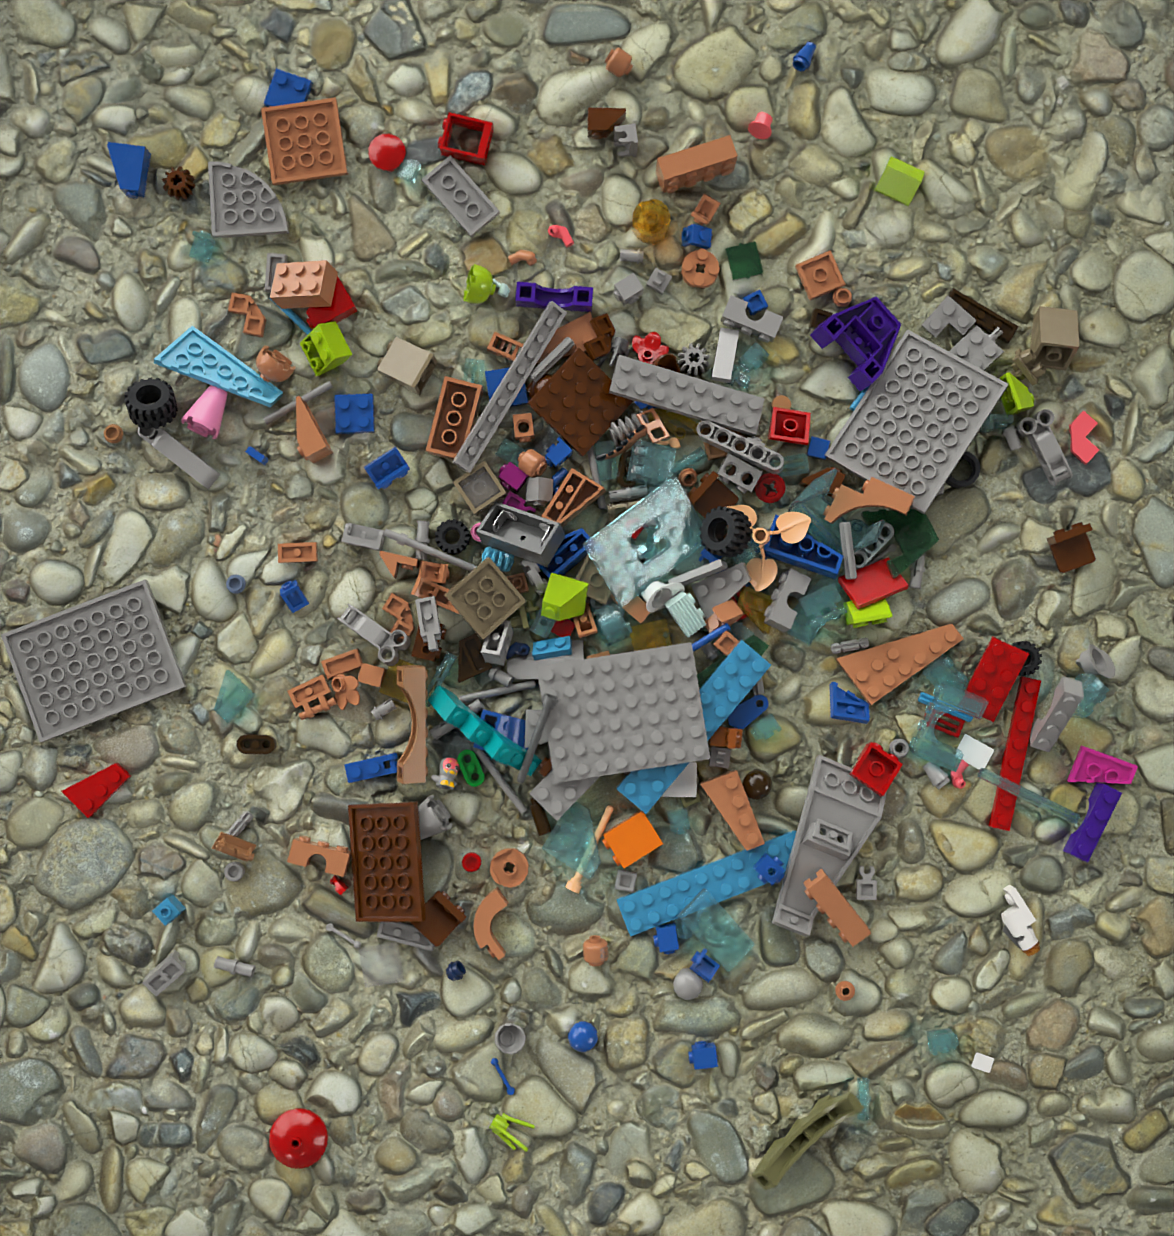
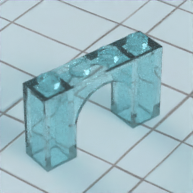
(946, 699)

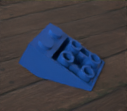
(509, 726)

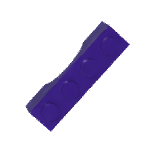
(570, 299)
(1085, 838)

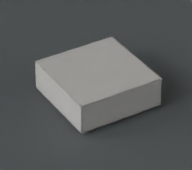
(625, 880)

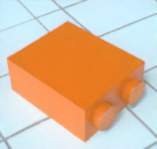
(631, 839)

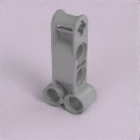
(1045, 446)
(375, 634)

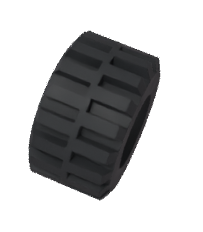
(146, 414)
(737, 535)

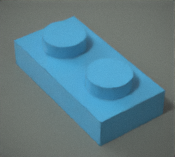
(552, 648)

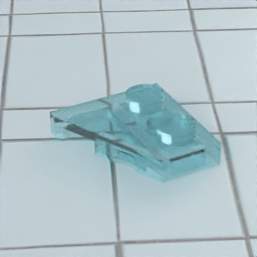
(232, 697)

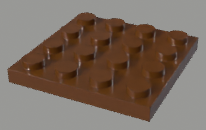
(579, 402)

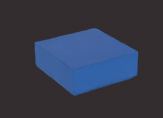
(756, 302)
(818, 448)
(257, 455)

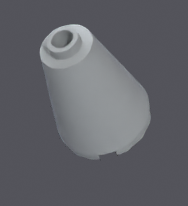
(433, 818)

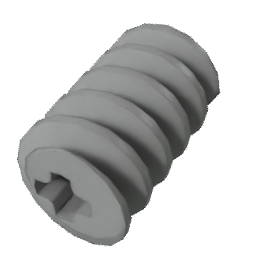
(621, 431)

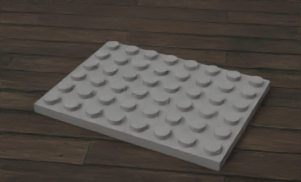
(917, 419)
(93, 660)
(624, 712)

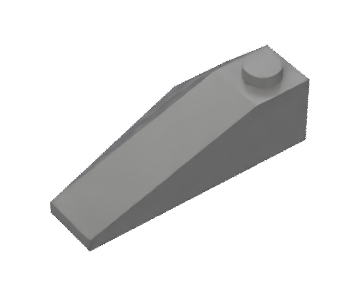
(526, 668)

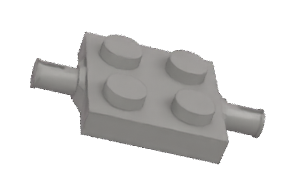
(979, 348)

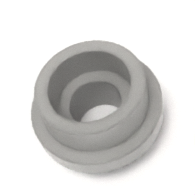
(905, 748)

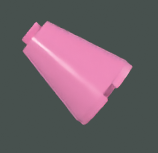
(207, 412)

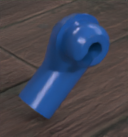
(557, 478)

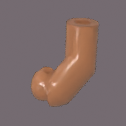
(523, 255)

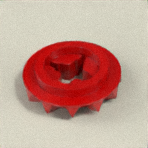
(771, 496)

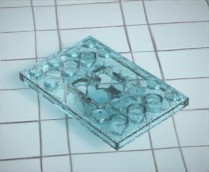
(619, 558)

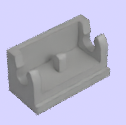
(626, 136)
(363, 536)
(165, 973)

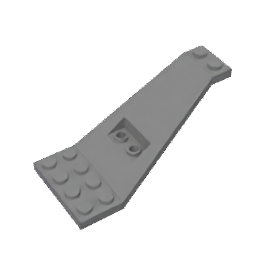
(839, 809)

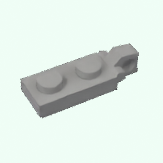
(429, 621)

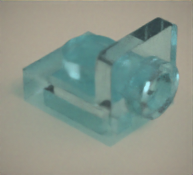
(202, 246)

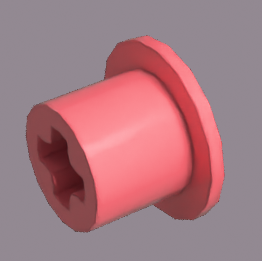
(761, 126)

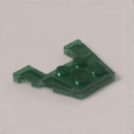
(912, 532)

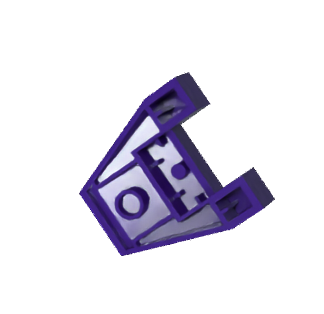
(865, 335)

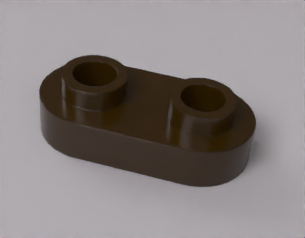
(623, 471)
(257, 744)

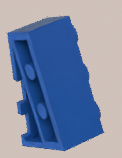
(568, 554)

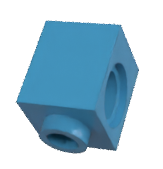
(169, 910)

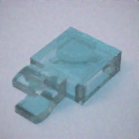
(742, 379)

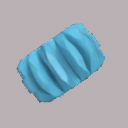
(503, 560)

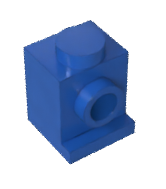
(558, 453)

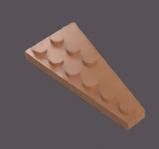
(890, 664)

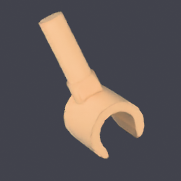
(673, 442)

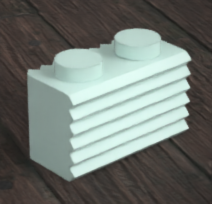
(685, 613)

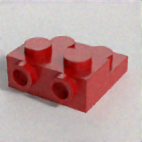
(876, 768)

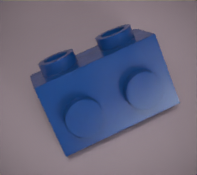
(387, 468)

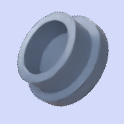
(236, 584)

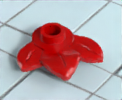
(650, 346)

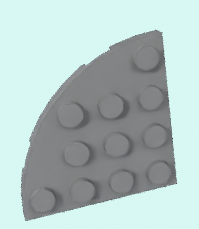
(242, 203)

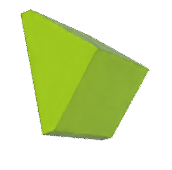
(899, 181)

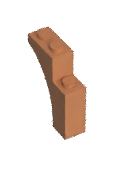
(875, 495)

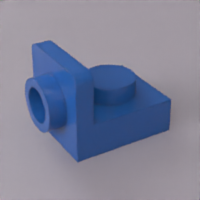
(293, 596)

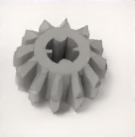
(692, 353)

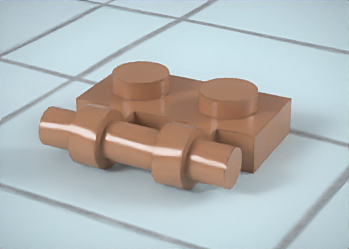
(309, 691)

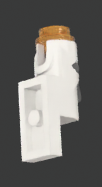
(1018, 921)

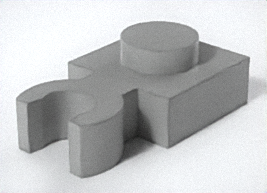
(866, 887)

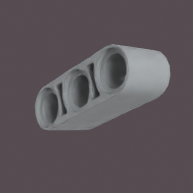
(867, 555)

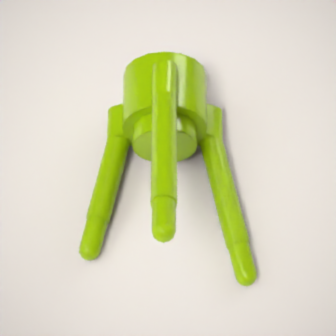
(500, 1125)

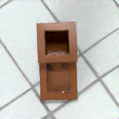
(726, 737)

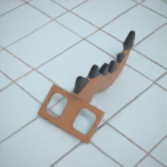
(638, 433)

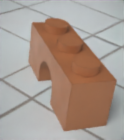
(336, 858)

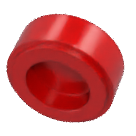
(471, 862)

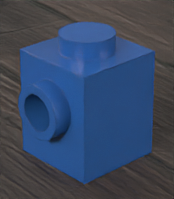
(666, 938)
(703, 1055)

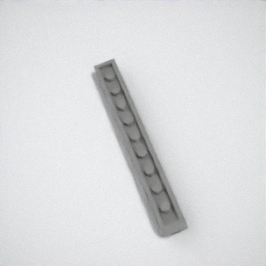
(509, 387)

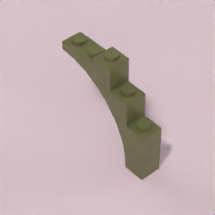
(804, 1132)

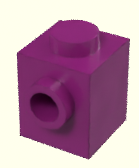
(512, 477)

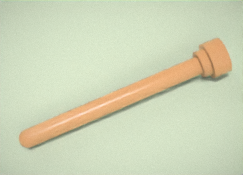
(575, 883)

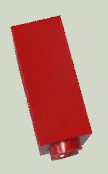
(469, 123)

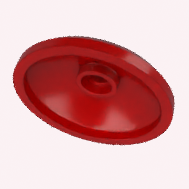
(305, 1128)

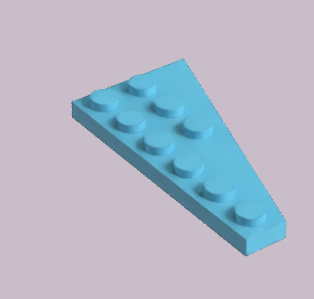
(208, 362)

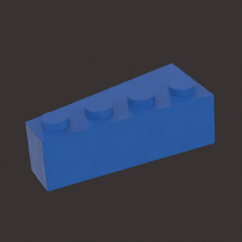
(805, 554)

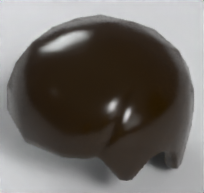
(757, 784)

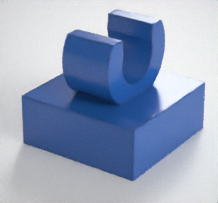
(709, 556)

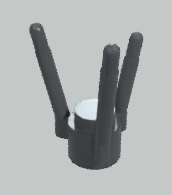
(618, 347)

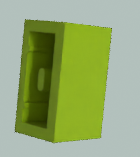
(325, 348)
(876, 613)

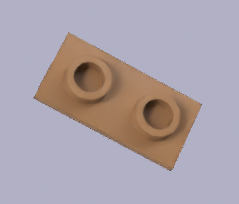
(234, 847)

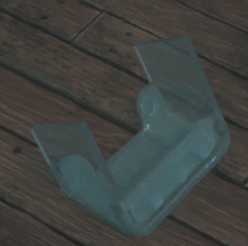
(813, 504)

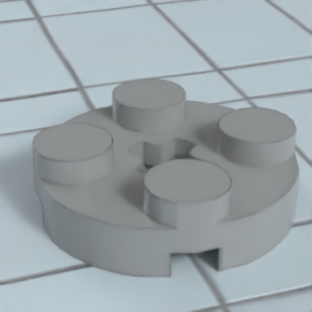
(531, 572)

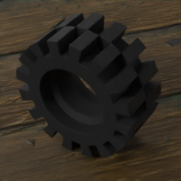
(452, 548)
(1034, 657)

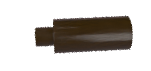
(540, 818)

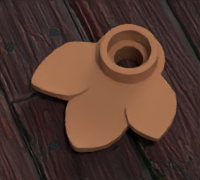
(345, 690)

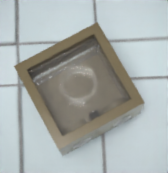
(480, 488)

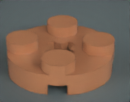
(702, 258)
(504, 877)

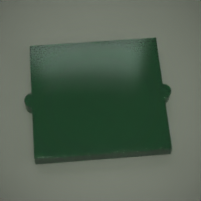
(744, 261)

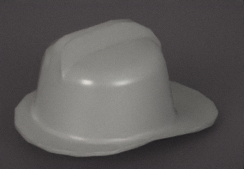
(1096, 662)

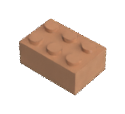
(303, 284)

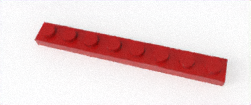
(1015, 751)

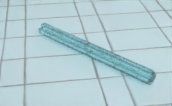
(1028, 795)

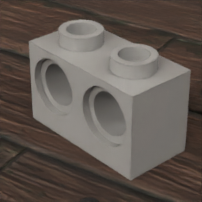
(740, 469)

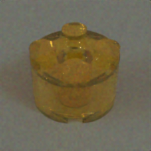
(643, 214)

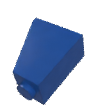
(130, 167)

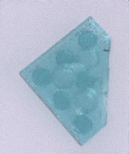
(575, 841)

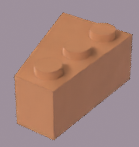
(572, 498)

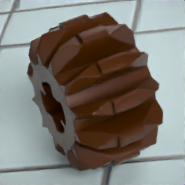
(175, 187)

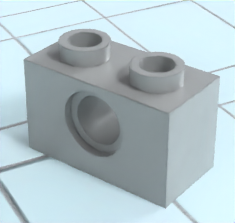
(497, 644)

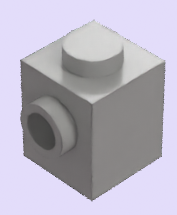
(628, 289)
(539, 490)

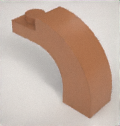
(425, 588)
(489, 906)

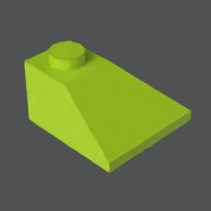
(1016, 396)
(564, 598)

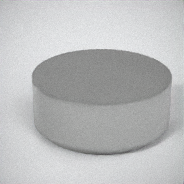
(234, 871)

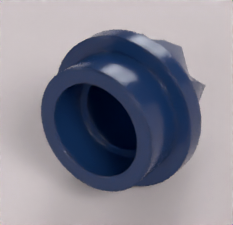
(455, 971)

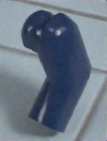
(518, 649)

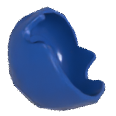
(582, 1036)

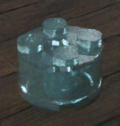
(611, 624)

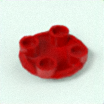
(387, 152)

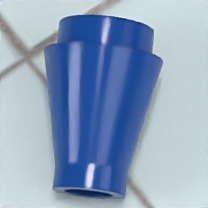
(803, 58)

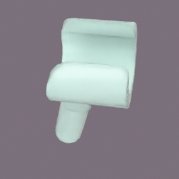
(503, 288)

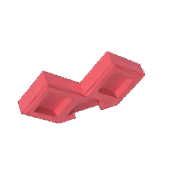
(1080, 445)

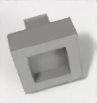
(659, 281)
(719, 757)

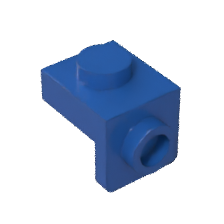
(696, 236)
(704, 965)

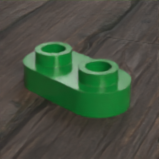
(471, 767)

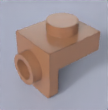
(705, 210)
(434, 572)

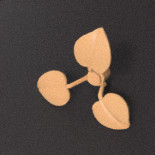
(793, 529)

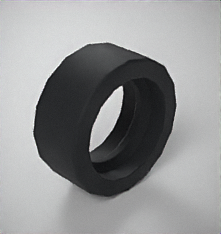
(975, 466)

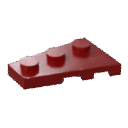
(96, 789)

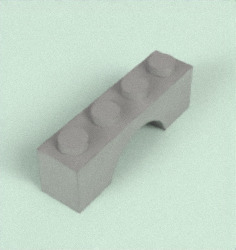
(1065, 702)

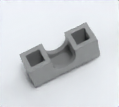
(735, 316)
(779, 614)

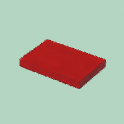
(872, 584)

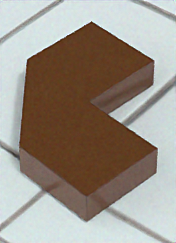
(605, 332)

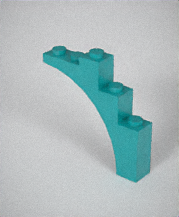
(478, 731)

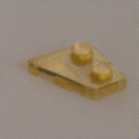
(754, 606)

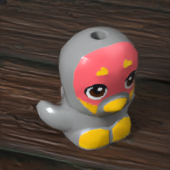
(447, 772)

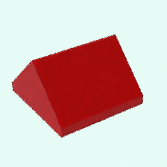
(789, 426)

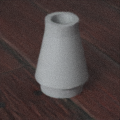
(936, 775)

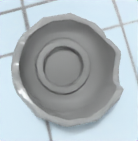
(687, 984)
(510, 1038)

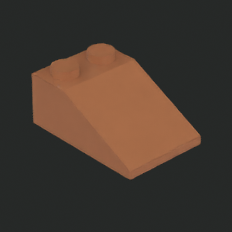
(309, 435)

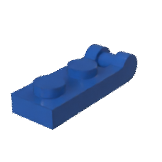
(371, 768)

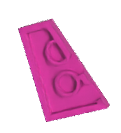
(1096, 766)

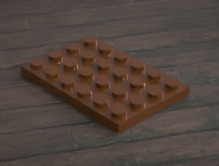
(387, 862)

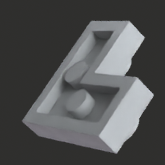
(951, 313)

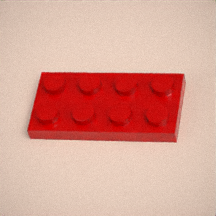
(996, 674)

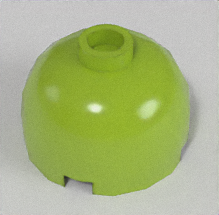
(479, 285)

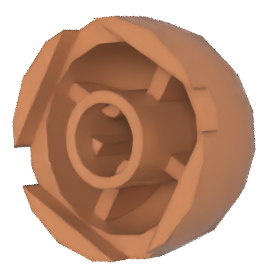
(273, 365)

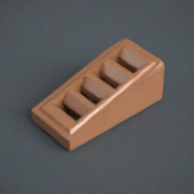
(494, 340)

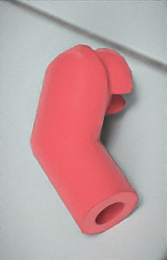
(562, 233)
(957, 777)

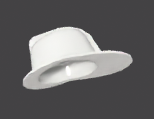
(659, 593)

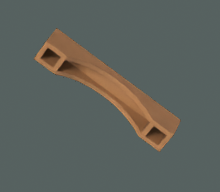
(412, 763)

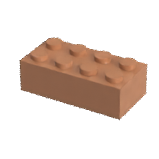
(696, 164)
(454, 417)

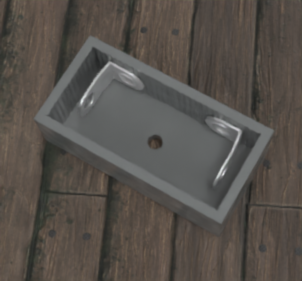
(507, 526)

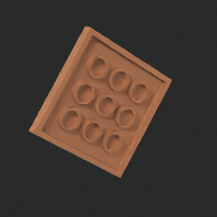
(304, 141)

